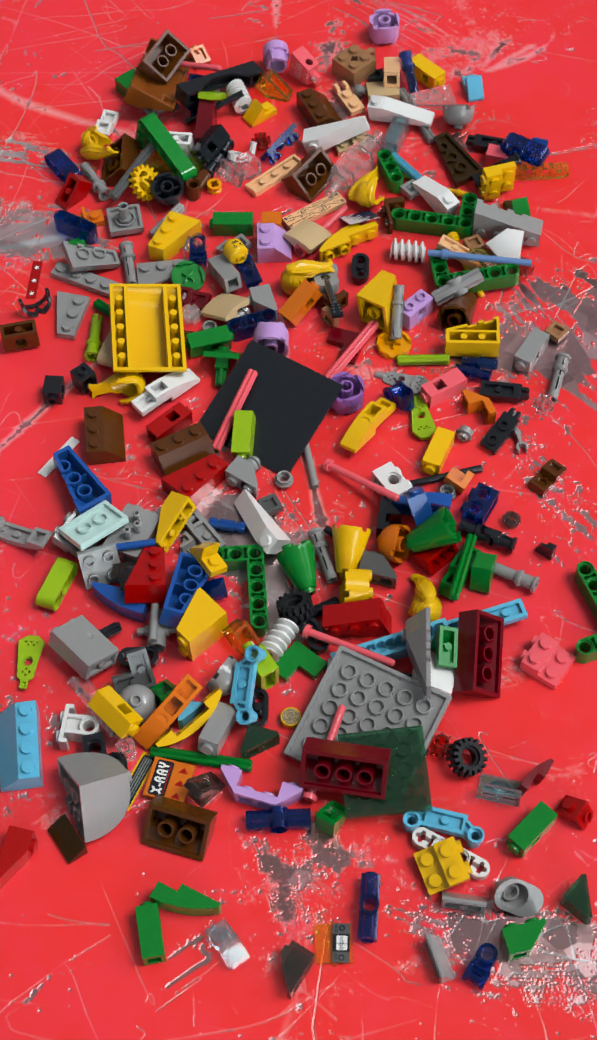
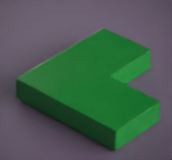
(301, 658)

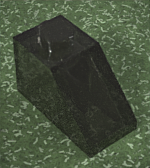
(295, 965)

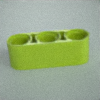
(57, 584)

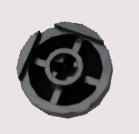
(167, 189)

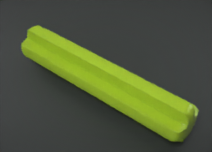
(423, 359)

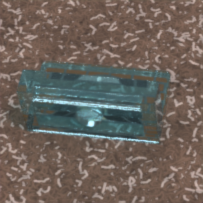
(499, 790)

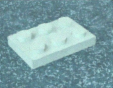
(93, 525)

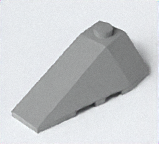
(419, 647)

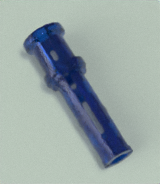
(408, 67)

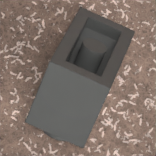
(381, 570)

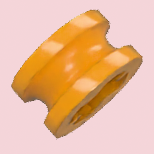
(214, 182)

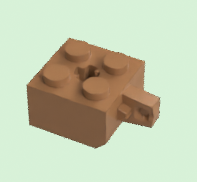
(354, 64)

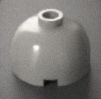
(458, 114)
(223, 677)
(140, 699)

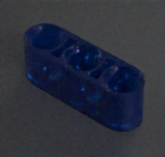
(527, 149)
(61, 164)
(75, 226)
(244, 326)

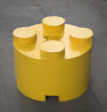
(355, 585)

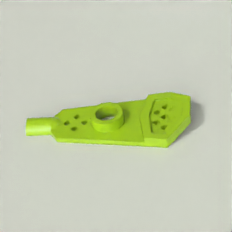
(422, 427)
(28, 649)

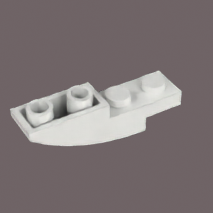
(162, 389)

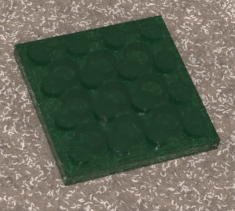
(408, 774)

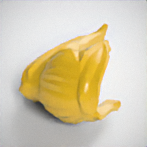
(93, 144)
(364, 190)
(303, 269)
(128, 383)
(425, 597)

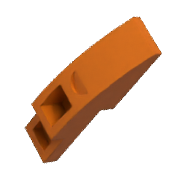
(167, 711)

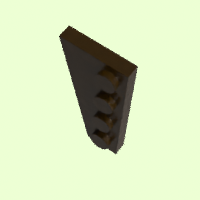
(456, 159)

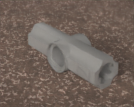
(457, 286)

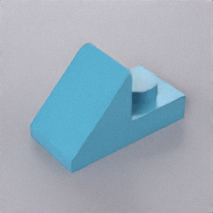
(473, 87)
(190, 712)

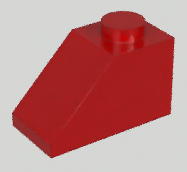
(73, 190)

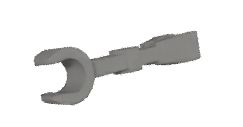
(517, 433)

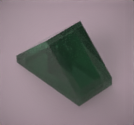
(258, 740)
(577, 900)

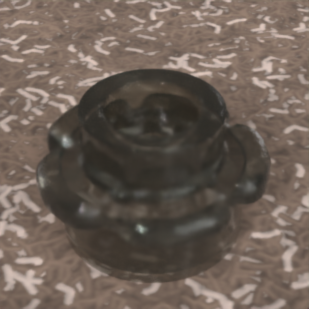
(509, 523)

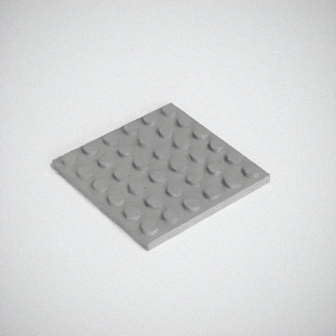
(373, 700)

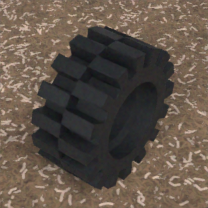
(295, 606)
(456, 757)

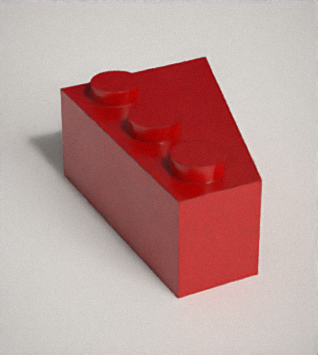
(197, 478)
(147, 578)
(357, 619)

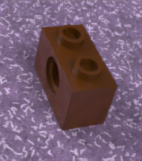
(19, 335)

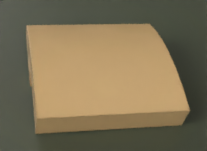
(378, 89)
(307, 235)
(224, 306)

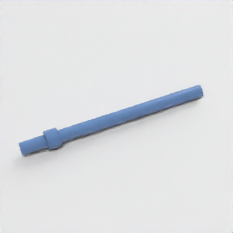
(445, 254)

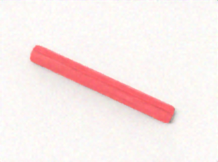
(353, 348)
(237, 404)

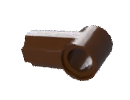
(197, 184)

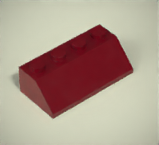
(479, 654)
(345, 768)

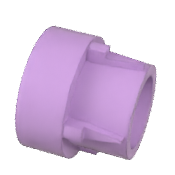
(275, 55)

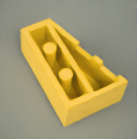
(172, 236)
(474, 339)

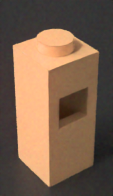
(391, 72)

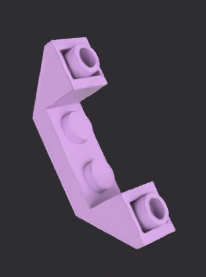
(288, 794)

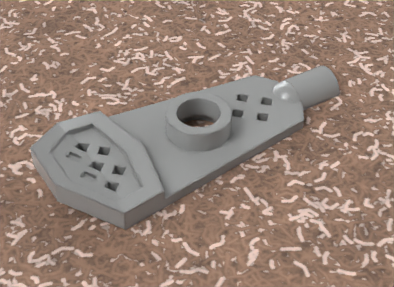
(411, 381)

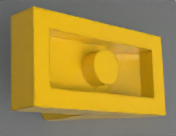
(259, 113)
(209, 559)

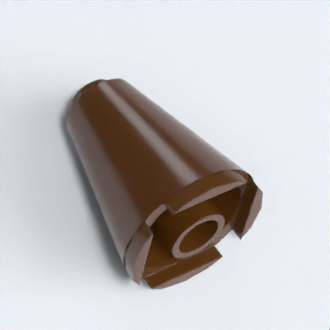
(458, 311)

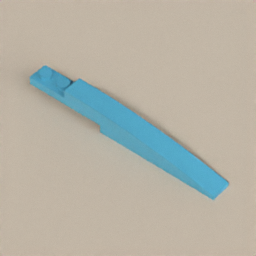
(395, 648)

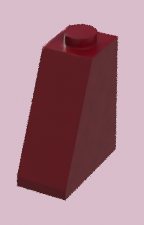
(205, 118)

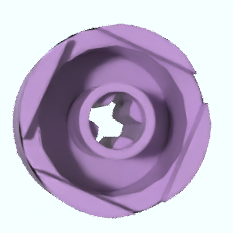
(384, 26)
(272, 335)

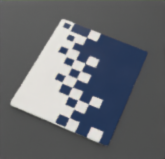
(359, 217)

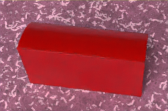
(434, 559)

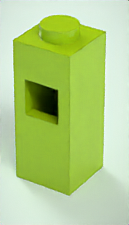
(243, 433)

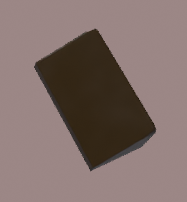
(67, 839)

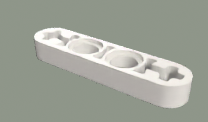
(477, 861)

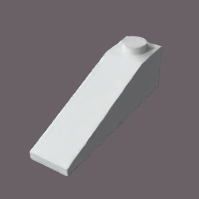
(385, 108)
(333, 133)
(260, 524)

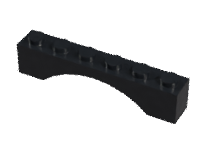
(188, 91)

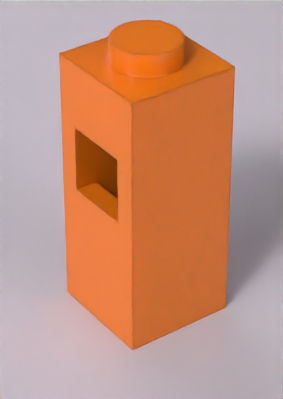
(300, 302)

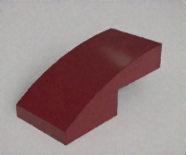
(189, 296)
(535, 775)

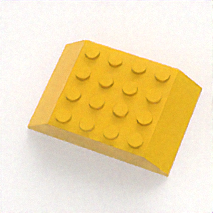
(146, 328)

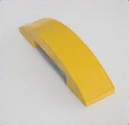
(170, 737)

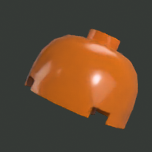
(392, 542)

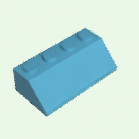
(20, 747)

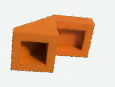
(475, 402)

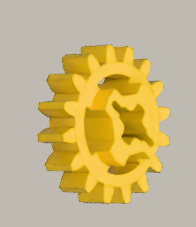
(142, 182)

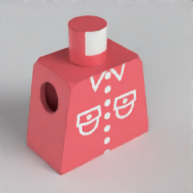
(304, 67)

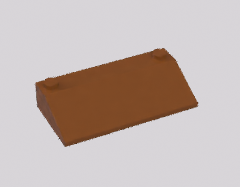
(153, 94)

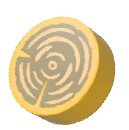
(290, 717)

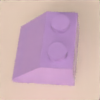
(272, 244)

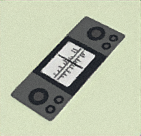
(341, 942)

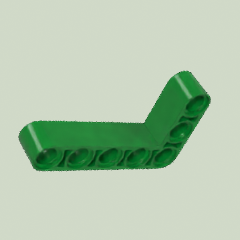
(153, 131)
(437, 223)
(494, 276)
(253, 565)
(584, 584)

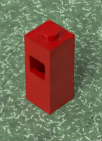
(170, 422)

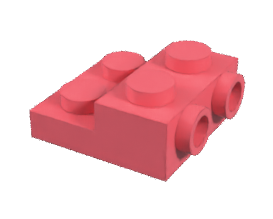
(546, 660)

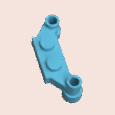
(244, 684)
(445, 822)

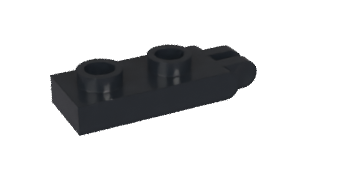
(481, 142)
(504, 391)
(501, 431)

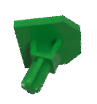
(222, 362)

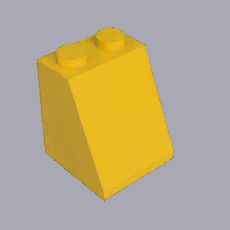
(376, 299)
(200, 625)

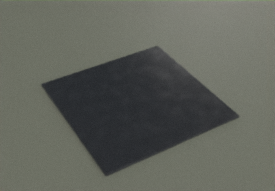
(285, 400)

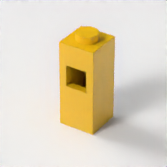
(428, 72)
(438, 451)
(115, 712)

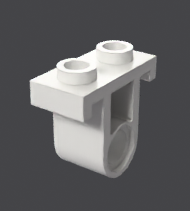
(74, 727)

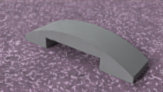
(23, 536)

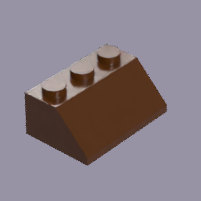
(163, 58)
(316, 108)
(117, 164)
(309, 176)
(104, 435)
(181, 448)
(179, 827)

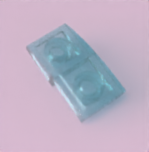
(227, 942)

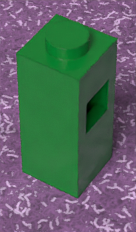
(232, 223)
(208, 340)
(531, 829)
(150, 933)

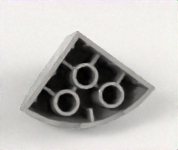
(96, 791)

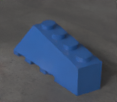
(80, 480)
(184, 583)

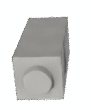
(224, 273)
(531, 350)
(217, 729)

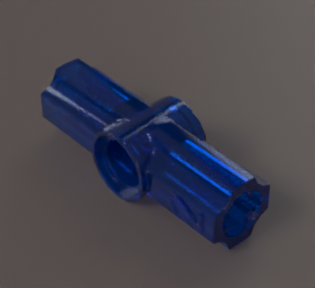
(278, 819)
(369, 919)

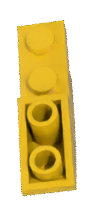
(342, 240)
(365, 424)

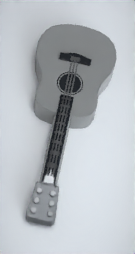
(329, 285)

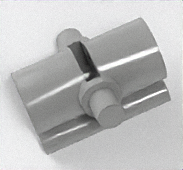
(156, 632)

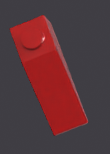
(16, 851)

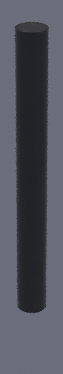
(220, 104)
(440, 477)

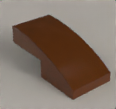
(547, 477)

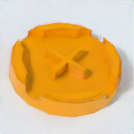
(391, 348)

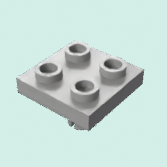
(125, 219)
(98, 564)

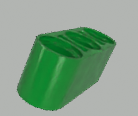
(389, 171)

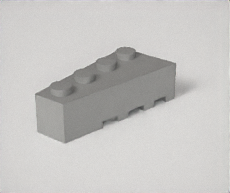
(491, 220)

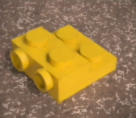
(497, 180)
(443, 865)

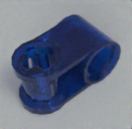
(198, 253)
(401, 395)
(478, 969)

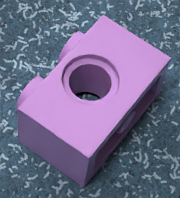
(416, 309)

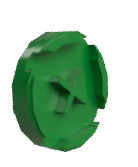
(188, 275)

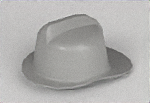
(518, 897)

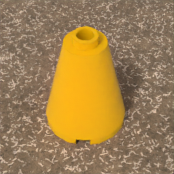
(349, 546)

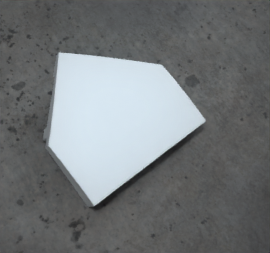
(506, 243)

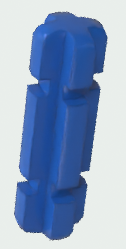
(227, 525)

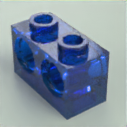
(482, 506)

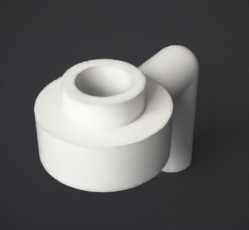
(233, 154)

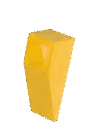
(173, 517)

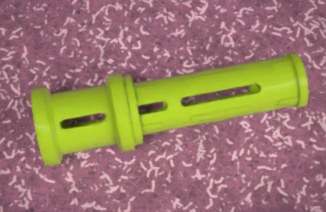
(93, 343)

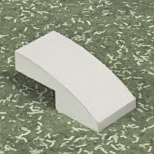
(107, 122)

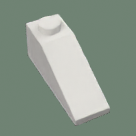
(436, 195)

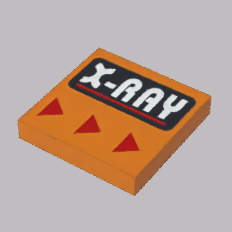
(168, 779)

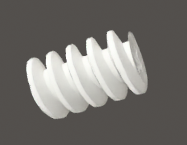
(241, 104)
(408, 250)
(279, 637)

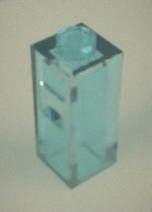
(395, 134)

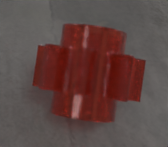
(262, 141)
(526, 270)
(440, 739)

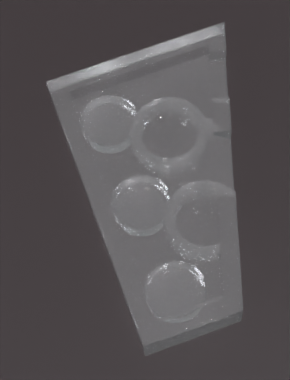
(433, 98)

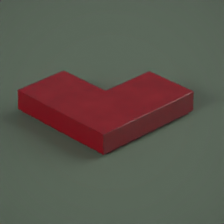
(343, 338)

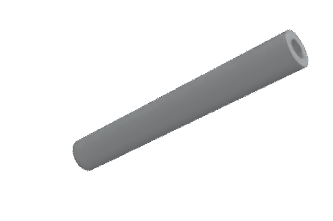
(311, 468)

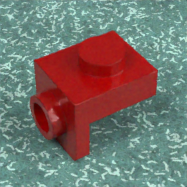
(575, 810)

